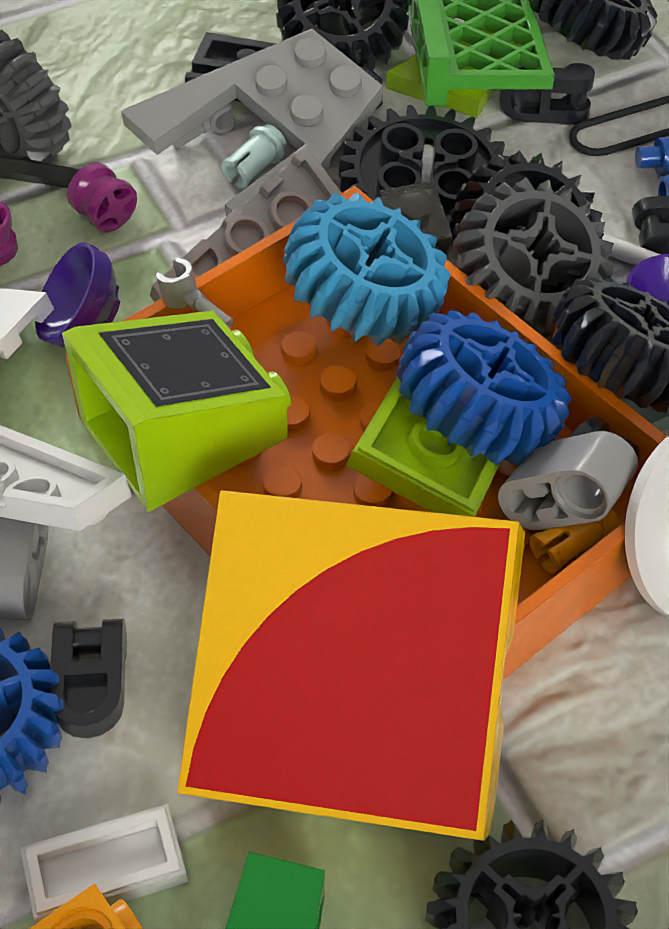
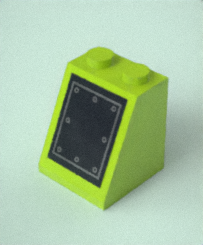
(174, 400)

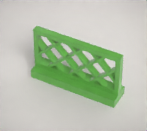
(442, 56)

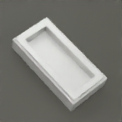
(120, 856)

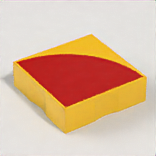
(354, 662)

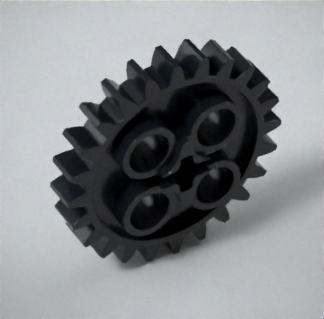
(392, 153)

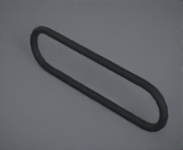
(614, 115)

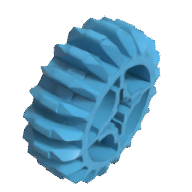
(365, 268)

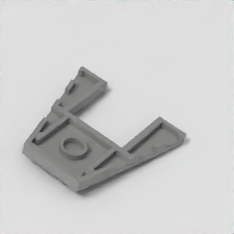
(294, 85)

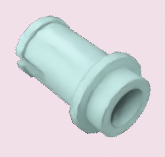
(264, 147)

